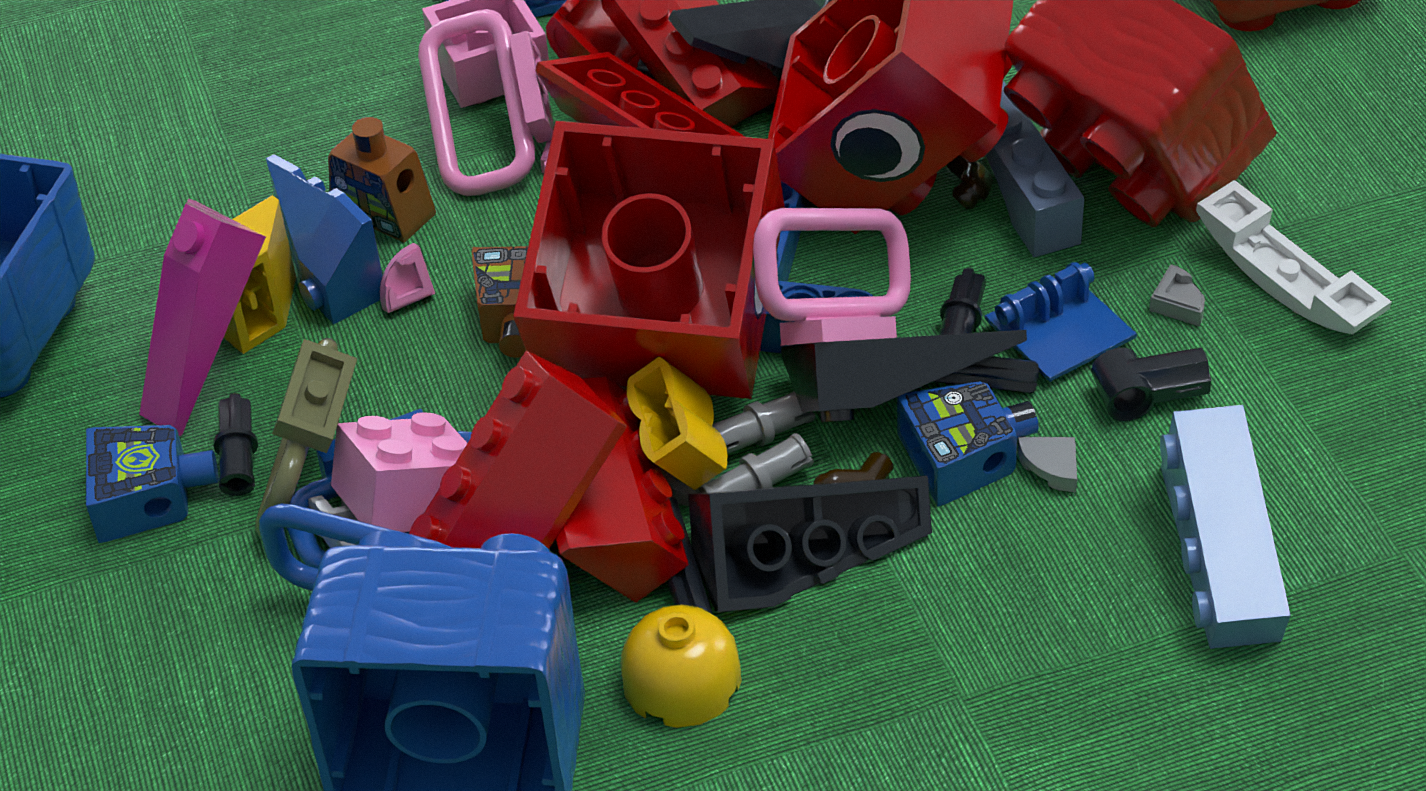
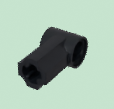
(1134, 383)

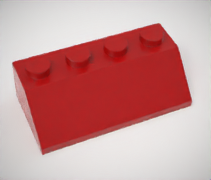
(706, 80)
(613, 93)
(524, 460)
(625, 518)

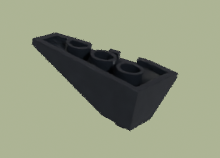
(746, 29)
(781, 540)

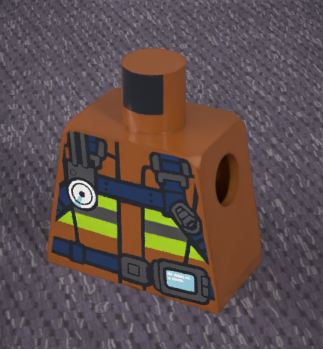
(382, 179)
(497, 287)

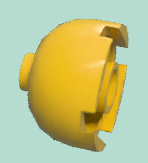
(680, 666)

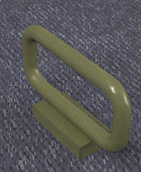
(307, 415)

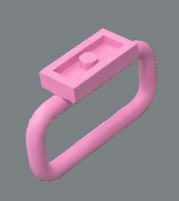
(523, 91)
(835, 317)

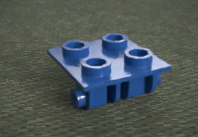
(1061, 321)

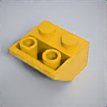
(270, 287)

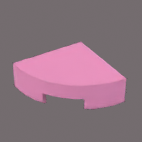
(405, 280)

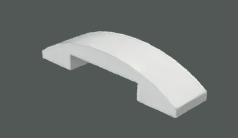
(1282, 268)

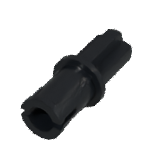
(962, 310)
(235, 445)

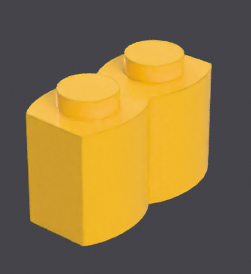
(676, 423)

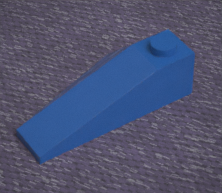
(329, 243)

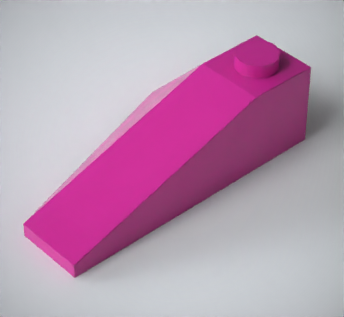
(195, 302)

